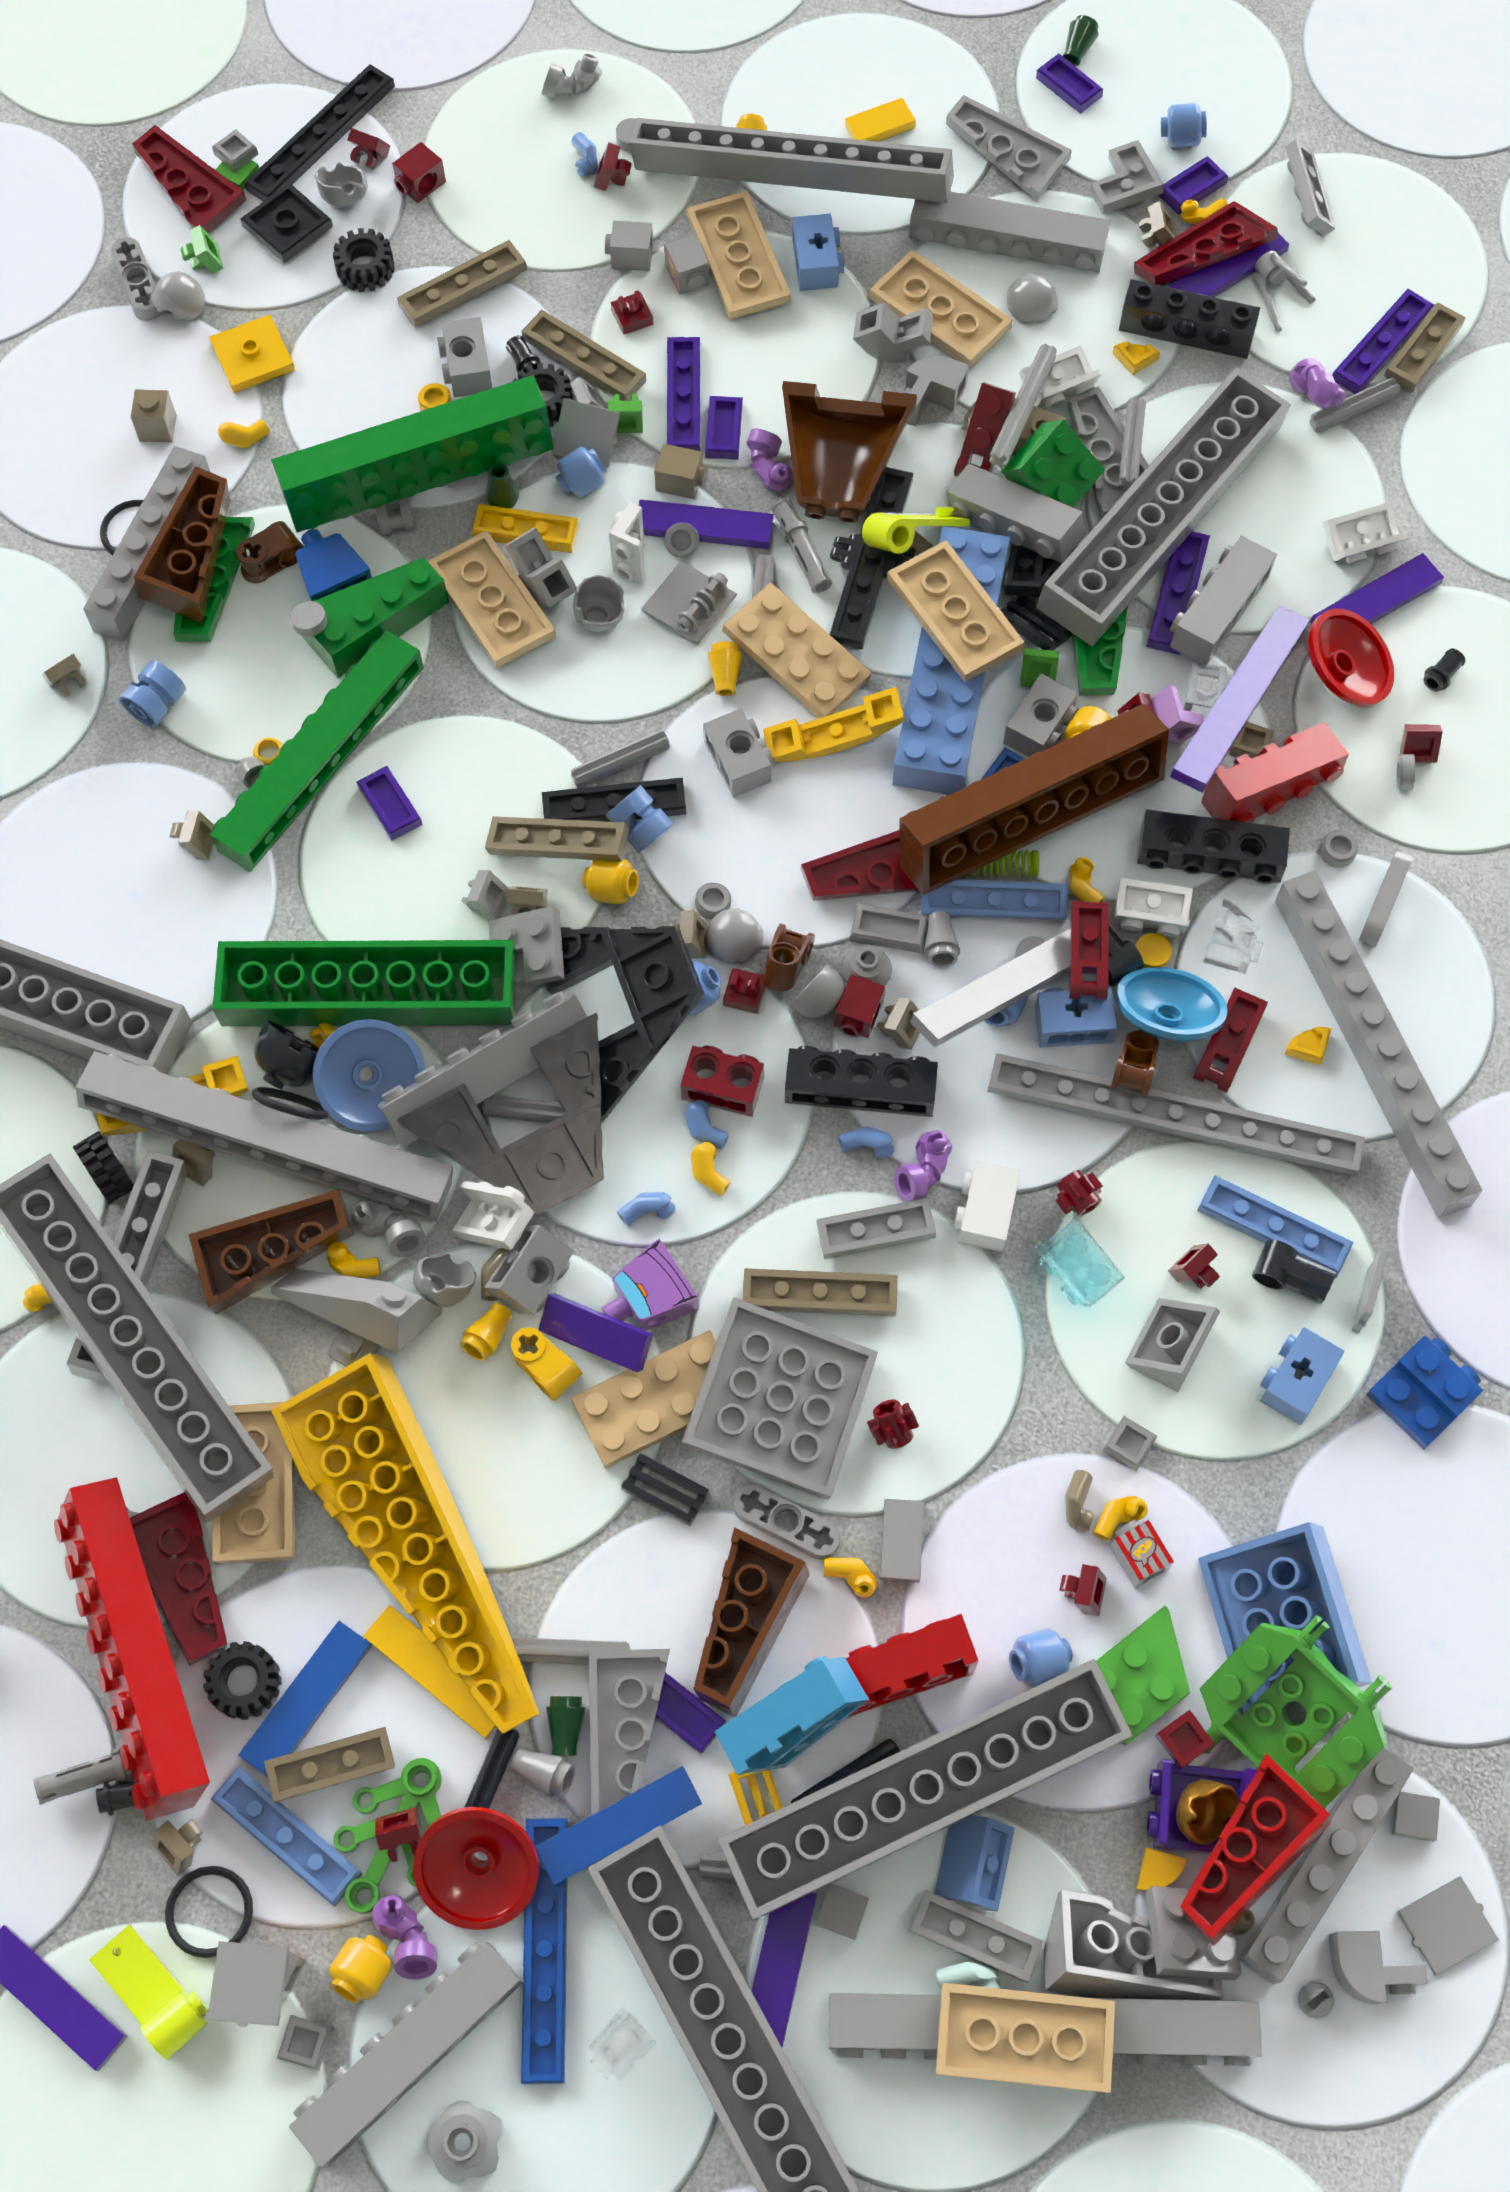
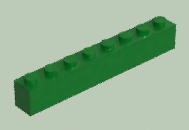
(316, 750)

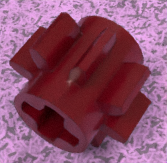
(1079, 1193)
(893, 1424)

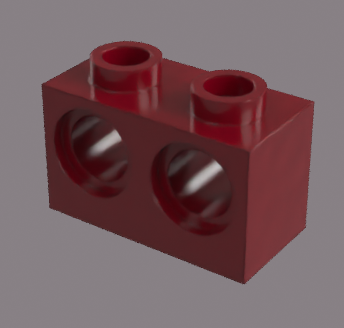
(719, 1089)

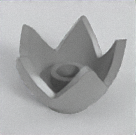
(484, 2133)

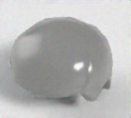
(342, 185)
(180, 295)
(1031, 298)
(598, 603)
(734, 935)
(821, 994)
(443, 1280)

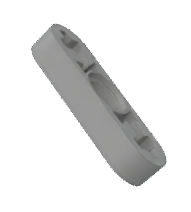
(127, 270)
(1385, 898)
(756, 1516)

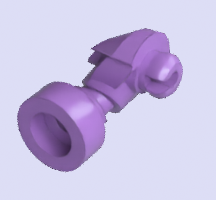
(1312, 379)
(764, 446)
(932, 1154)
(397, 1921)

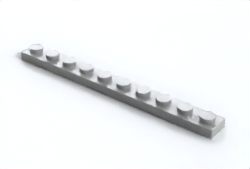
(1177, 1115)

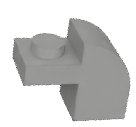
(890, 336)
(935, 381)
(541, 574)
(1360, 1968)

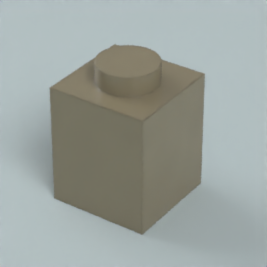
(153, 415)
(680, 471)

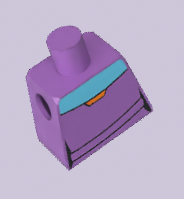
(651, 1290)

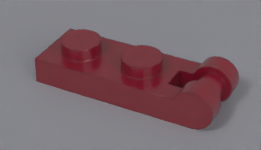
(985, 425)
(1089, 949)
(1232, 1040)

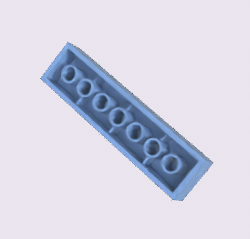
(939, 704)

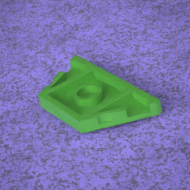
(1146, 1672)

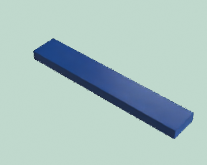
(544, 1970)

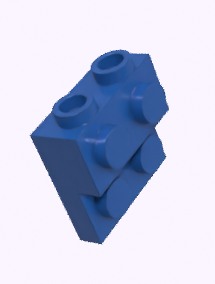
(1426, 1390)

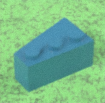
(792, 1717)

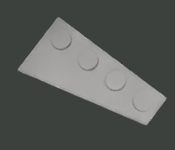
(1013, 148)
(1103, 436)
(622, 1716)

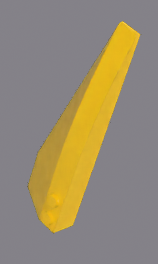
(383, 1486)

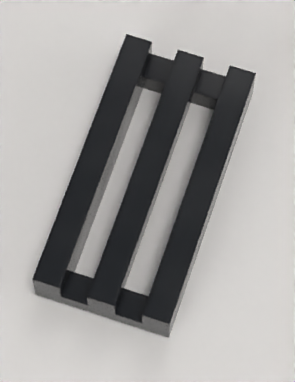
(1038, 621)
(636, 1473)

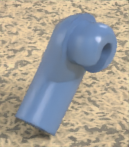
(700, 1126)
(870, 1137)
(647, 1202)

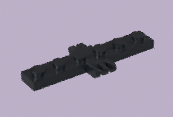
(868, 564)

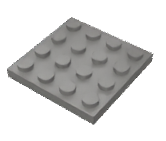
(780, 1398)

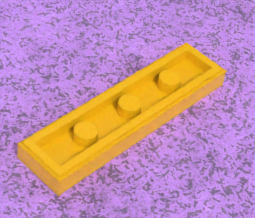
(427, 1666)

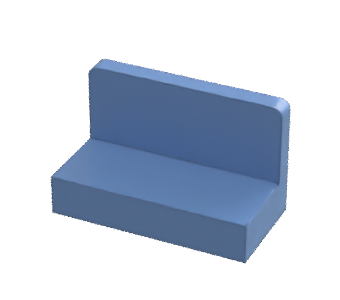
(975, 1862)

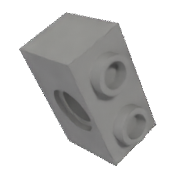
(466, 356)
(1044, 700)
(744, 770)
(511, 1278)

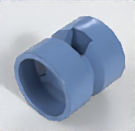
(149, 698)
(649, 828)

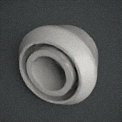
(868, 963)

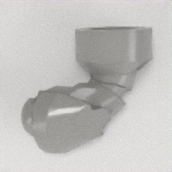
(583, 77)
(402, 1234)

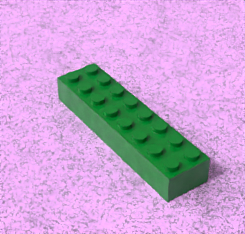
(414, 453)
(365, 981)

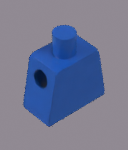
(329, 564)

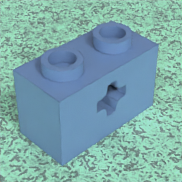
(816, 252)
(1059, 1027)
(1294, 1396)

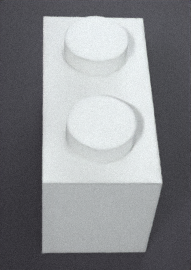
(989, 1205)

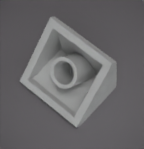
(1171, 1341)

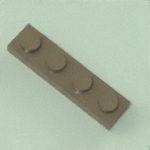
(462, 283)
(583, 356)
(557, 838)
(821, 1291)

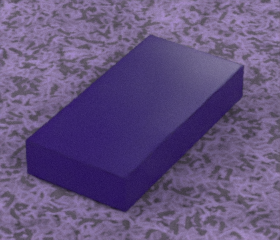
(1069, 83)
(1193, 184)
(724, 427)
(389, 803)
(687, 1715)

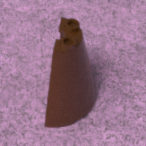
(841, 447)

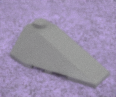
(360, 1305)
(1109, 1955)

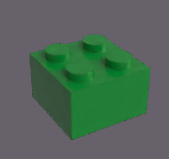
(1054, 464)

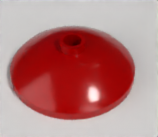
(1350, 658)
(472, 1890)

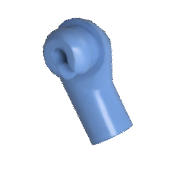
(587, 148)

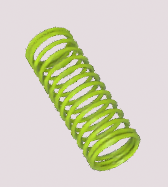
(1033, 864)

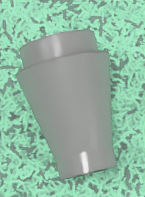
(941, 942)
(545, 1771)

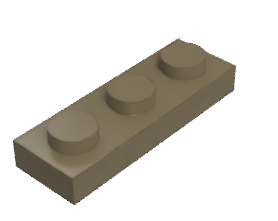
(1425, 346)
(329, 1764)

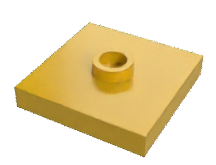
(252, 353)

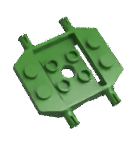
(1314, 1685)

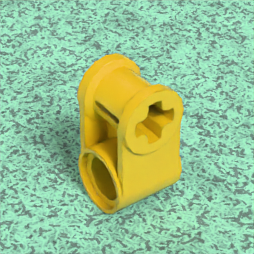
(548, 1367)

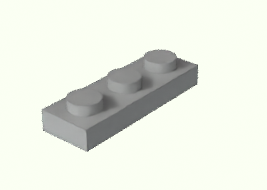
(1309, 188)
(876, 1228)
(976, 1936)

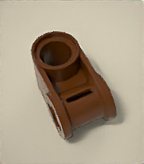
(271, 549)
(786, 958)
(1136, 1063)

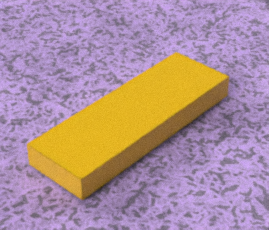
(508, 523)

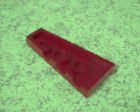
(190, 183)
(1206, 243)
(858, 870)
(181, 1575)

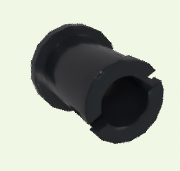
(521, 353)
(1439, 676)
(114, 1797)

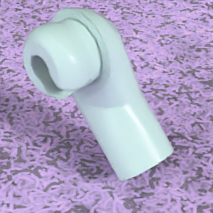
(968, 1973)

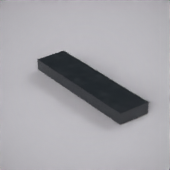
(597, 801)

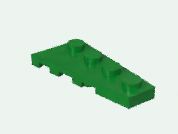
(226, 568)
(1100, 665)

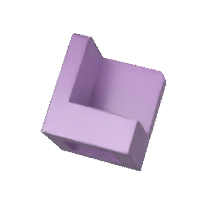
(1168, 709)

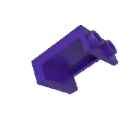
(1167, 1785)

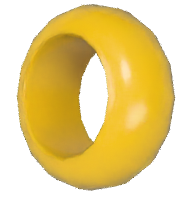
(264, 743)

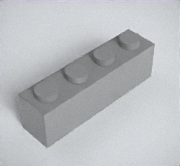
(1016, 512)
(1222, 600)

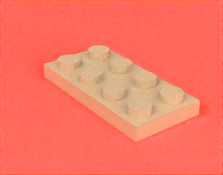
(738, 255)
(962, 320)
(492, 599)
(955, 611)
(796, 651)
(647, 1405)
(264, 1521)
(1025, 2038)

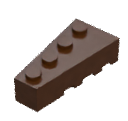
(186, 549)
(263, 1247)
(750, 1611)

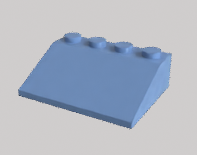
(1284, 1584)

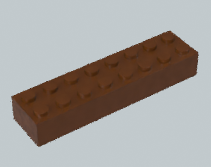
(1032, 798)

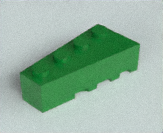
(367, 609)

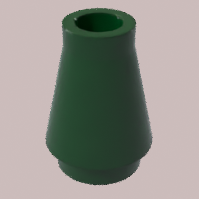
(1081, 36)
(500, 487)
(565, 1723)

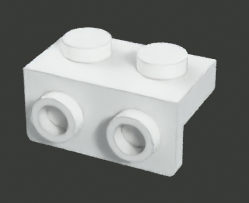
(1067, 376)
(1362, 532)
(628, 544)
(1153, 906)
(493, 1215)

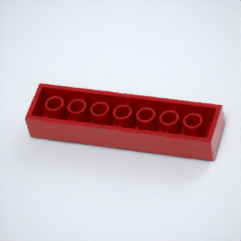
(131, 1650)

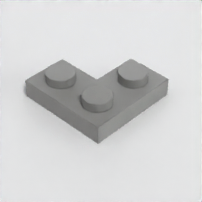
(1133, 180)
(538, 938)
(1182, 1948)

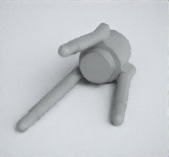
(1274, 272)

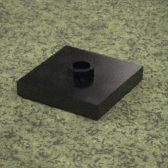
(286, 222)

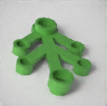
(366, 1831)

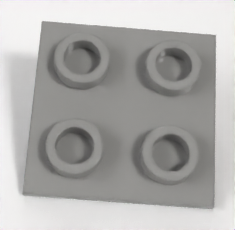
(690, 601)

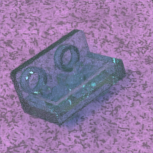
(1079, 1264)

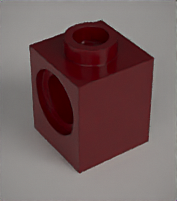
(418, 172)
(859, 1007)

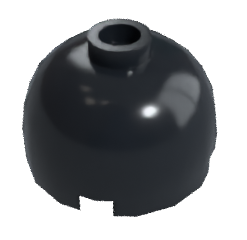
(284, 1056)

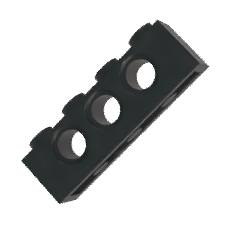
(1189, 318)
(1228, 836)
(876, 1096)

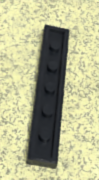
(320, 133)

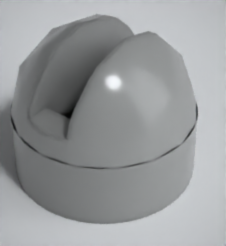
(249, 769)
(1308, 1993)

